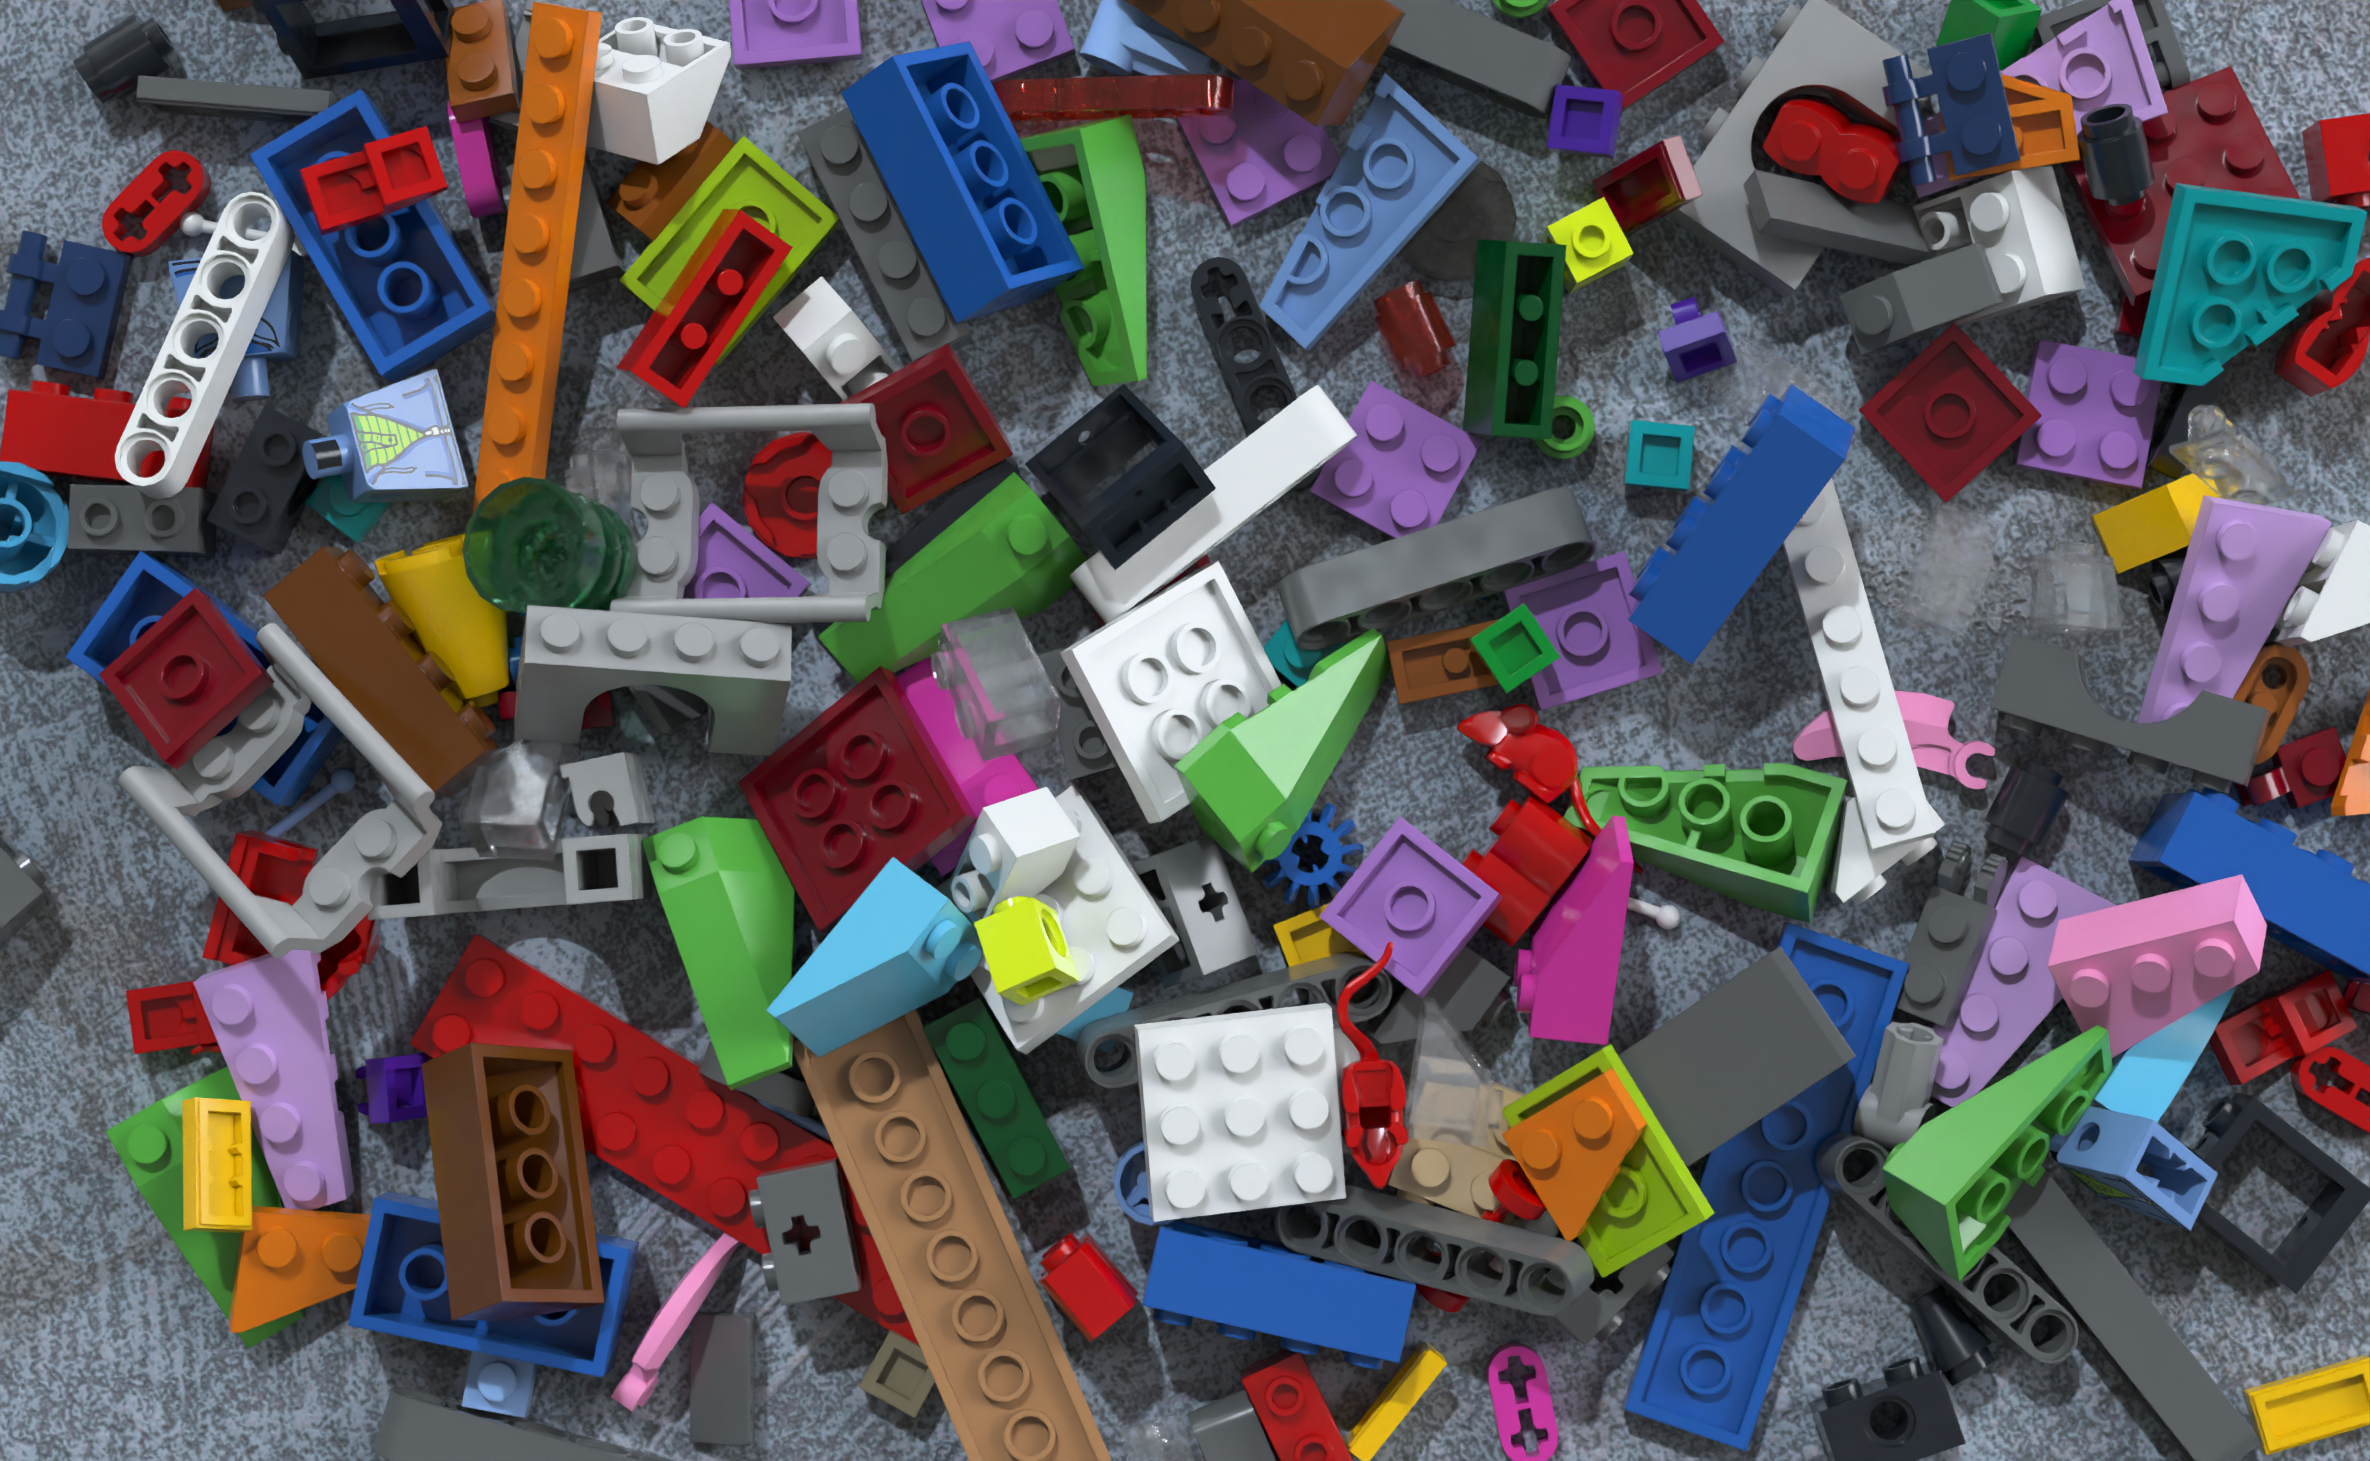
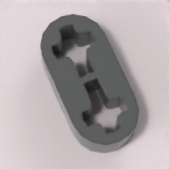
(779, 1089)

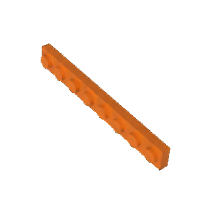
(538, 245)

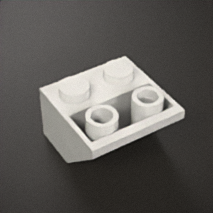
(653, 89)
(2022, 233)
(2331, 591)

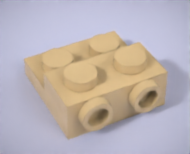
(1454, 1172)

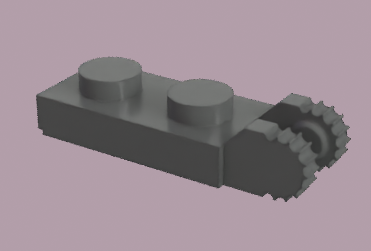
(1950, 938)

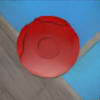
(783, 493)

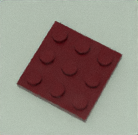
(2202, 141)
(854, 795)

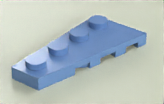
(1380, 195)

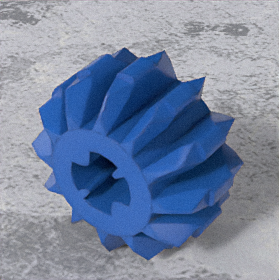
(1329, 846)

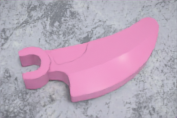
(1928, 734)
(671, 1323)

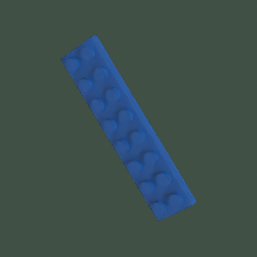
(1746, 1263)

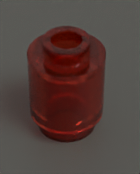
(1414, 330)

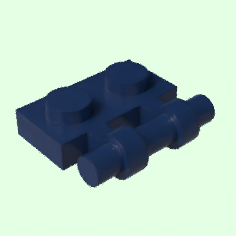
(1971, 106)
(81, 308)

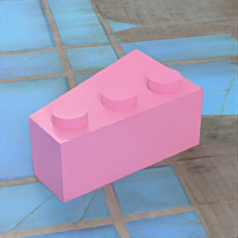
(2156, 958)

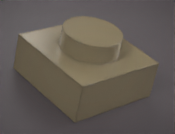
(899, 1374)

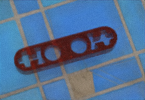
(1116, 96)

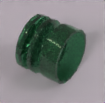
(547, 548)

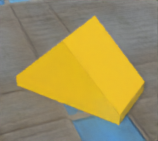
(2151, 522)

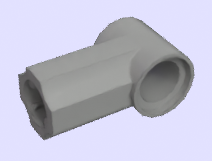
(1901, 1087)

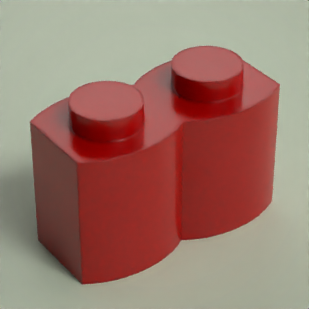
(1821, 140)
(2333, 340)
(1526, 863)
(1086, 1284)

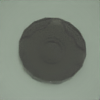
(1448, 240)

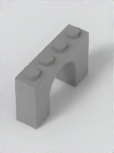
(1816, 56)
(583, 652)
(463, 882)

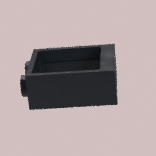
(405, 36)
(1142, 499)
(2321, 1223)

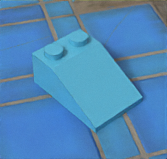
(879, 962)

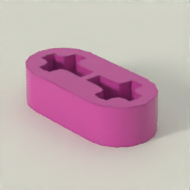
(478, 165)
(1537, 1401)

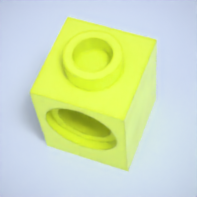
(1592, 244)
(1026, 950)

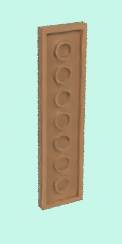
(949, 1248)

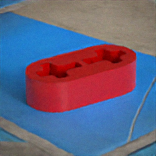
(145, 193)
(2335, 1101)

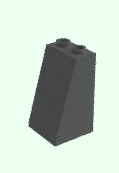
(1735, 1056)

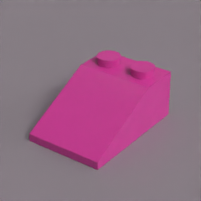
(979, 780)
(1576, 946)

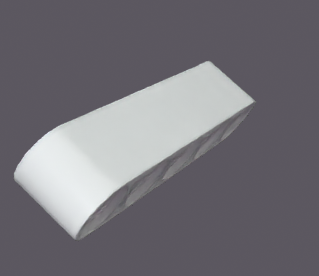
(198, 315)
(1245, 484)

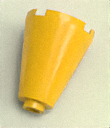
(450, 616)

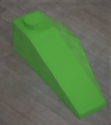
(1100, 197)
(988, 560)
(1263, 773)
(1735, 831)
(734, 934)
(153, 1156)
(1973, 1158)

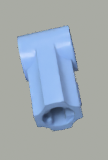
(1134, 43)

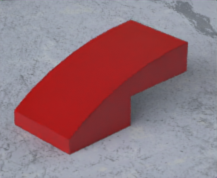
(373, 181)
(167, 1018)
(2281, 1027)

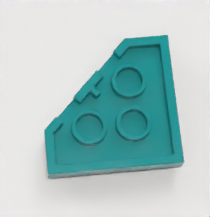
(2237, 274)

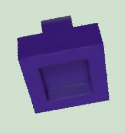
(1585, 121)
(1695, 342)
(394, 1088)

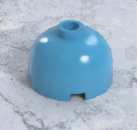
(31, 527)

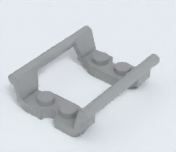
(671, 502)
(230, 764)

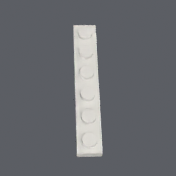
(1856, 677)

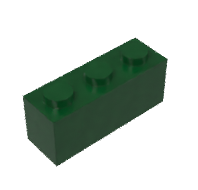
(1514, 338)
(998, 1096)

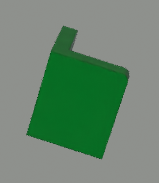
(2008, 21)
(1514, 648)

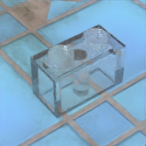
(996, 684)

